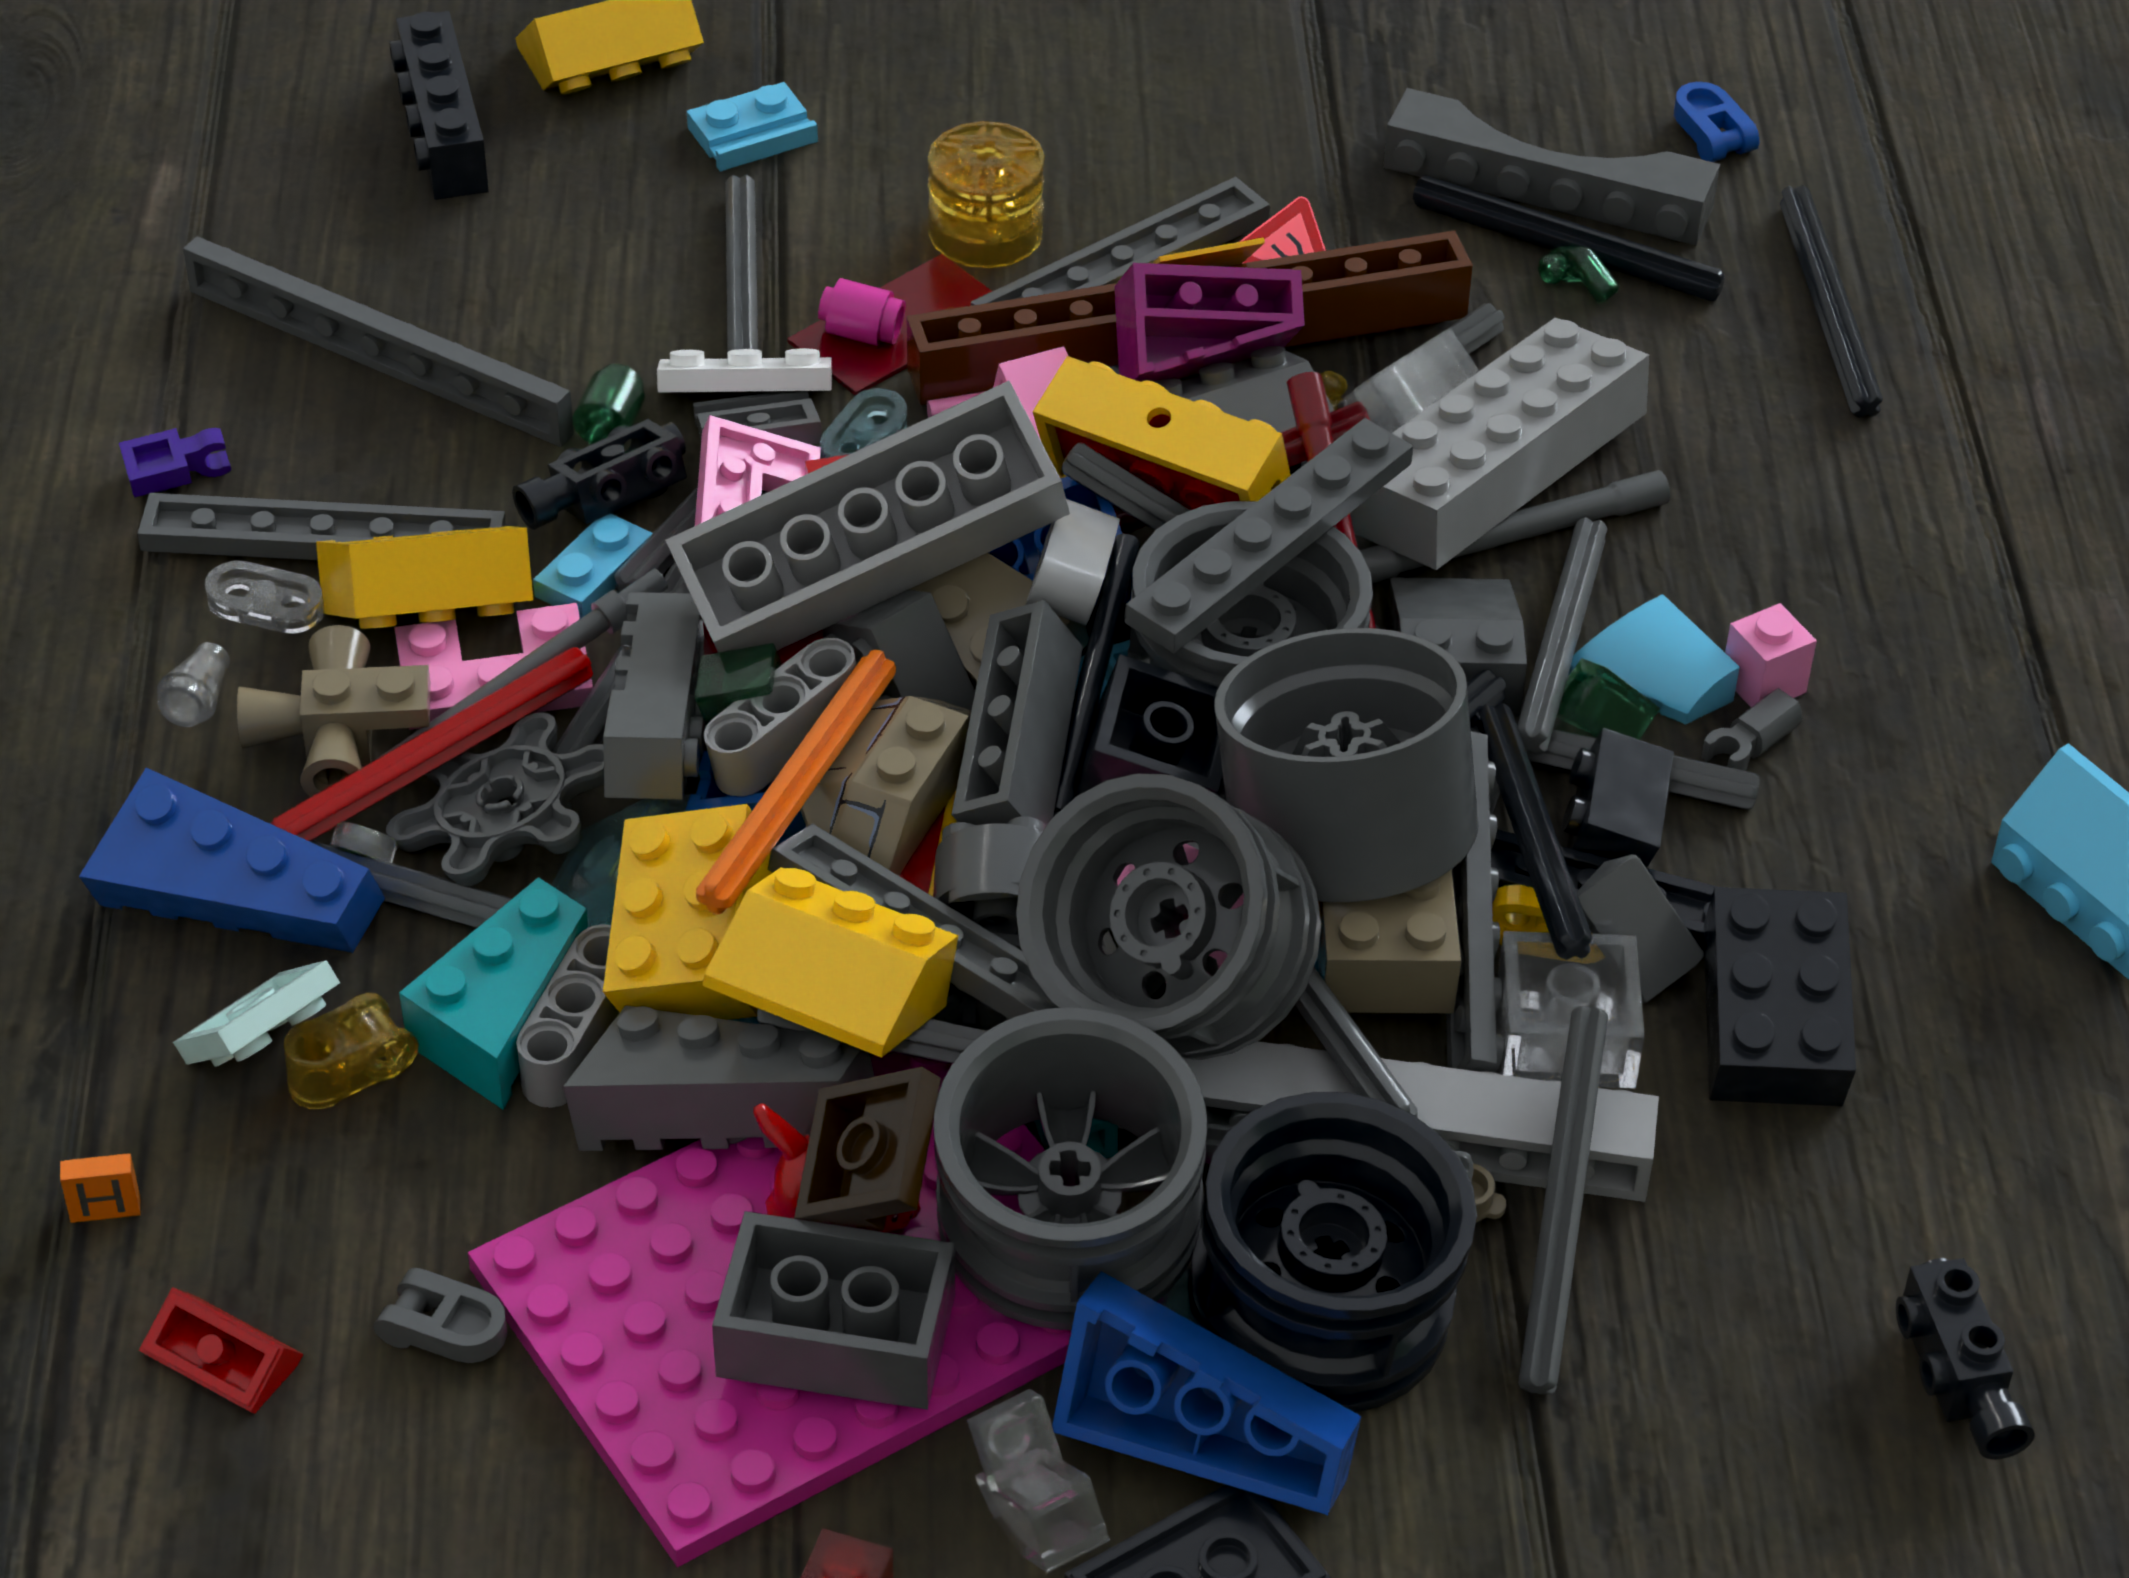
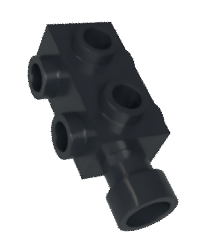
(607, 475)
(1952, 1340)

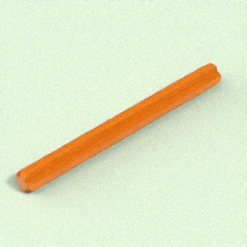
(795, 783)

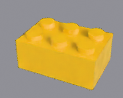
(658, 927)

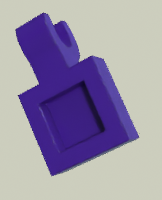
(164, 459)

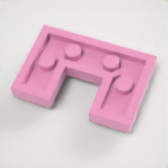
(743, 462)
(455, 679)

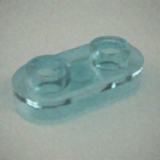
(864, 421)

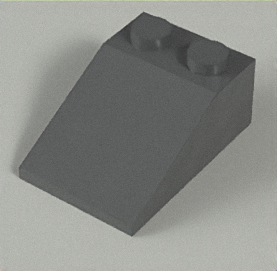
(1471, 621)

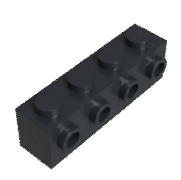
(440, 105)

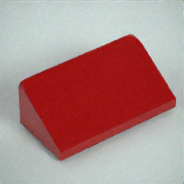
(219, 1350)

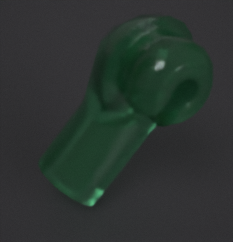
(1578, 265)

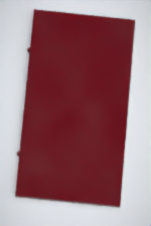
(927, 288)

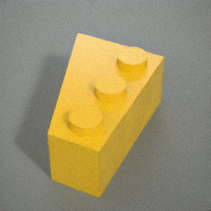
(425, 575)

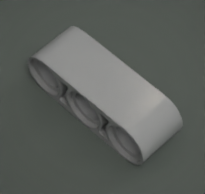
(1074, 562)
(759, 734)
(566, 1020)

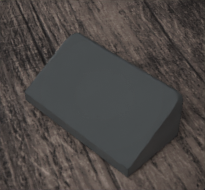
(1628, 901)

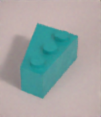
(486, 986)

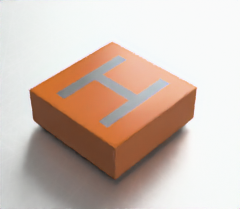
(100, 1188)

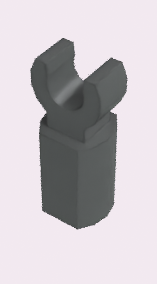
(1754, 730)

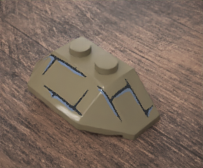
(892, 778)

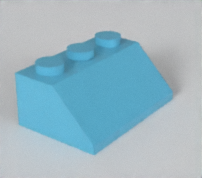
(2071, 851)

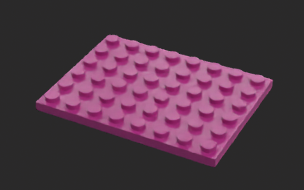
(620, 1322)

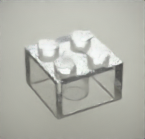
(1545, 989)

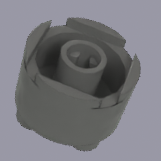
(982, 869)

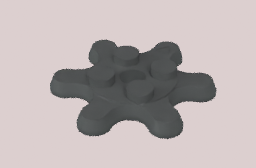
(516, 772)

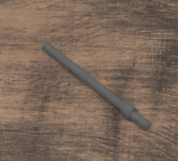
(606, 615)

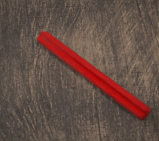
(436, 746)

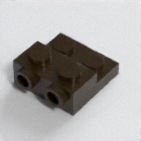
(868, 1149)

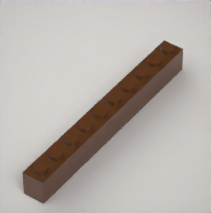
(1343, 296)

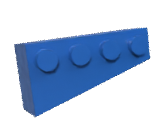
(222, 866)
(1197, 1403)

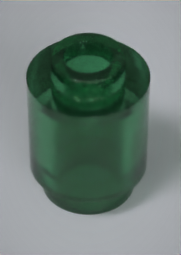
(609, 401)

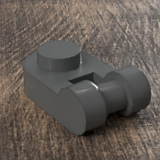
(464, 1327)

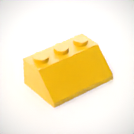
(610, 40)
(833, 961)

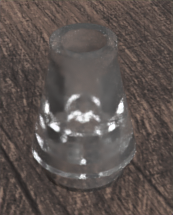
(193, 687)

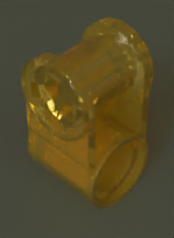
(344, 1052)

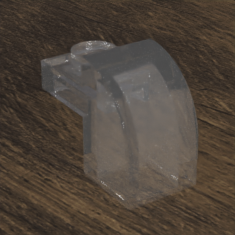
(1030, 1489)

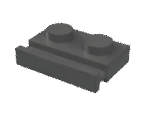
(780, 413)

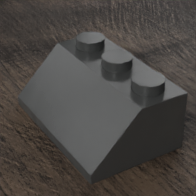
(1247, 388)

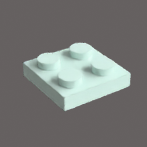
(243, 1025)

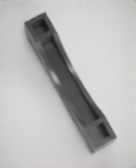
(1647, 193)

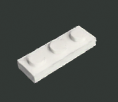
(745, 372)

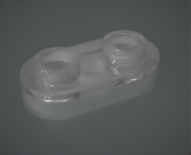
(264, 596)

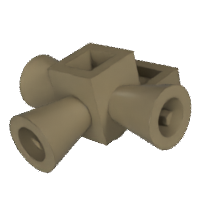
(336, 706)

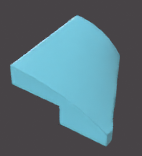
(1665, 660)

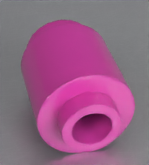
(862, 312)

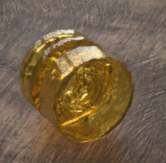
(986, 194)

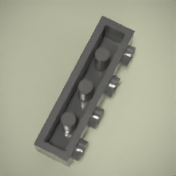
(1018, 718)

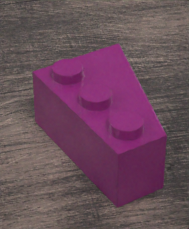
(1197, 315)

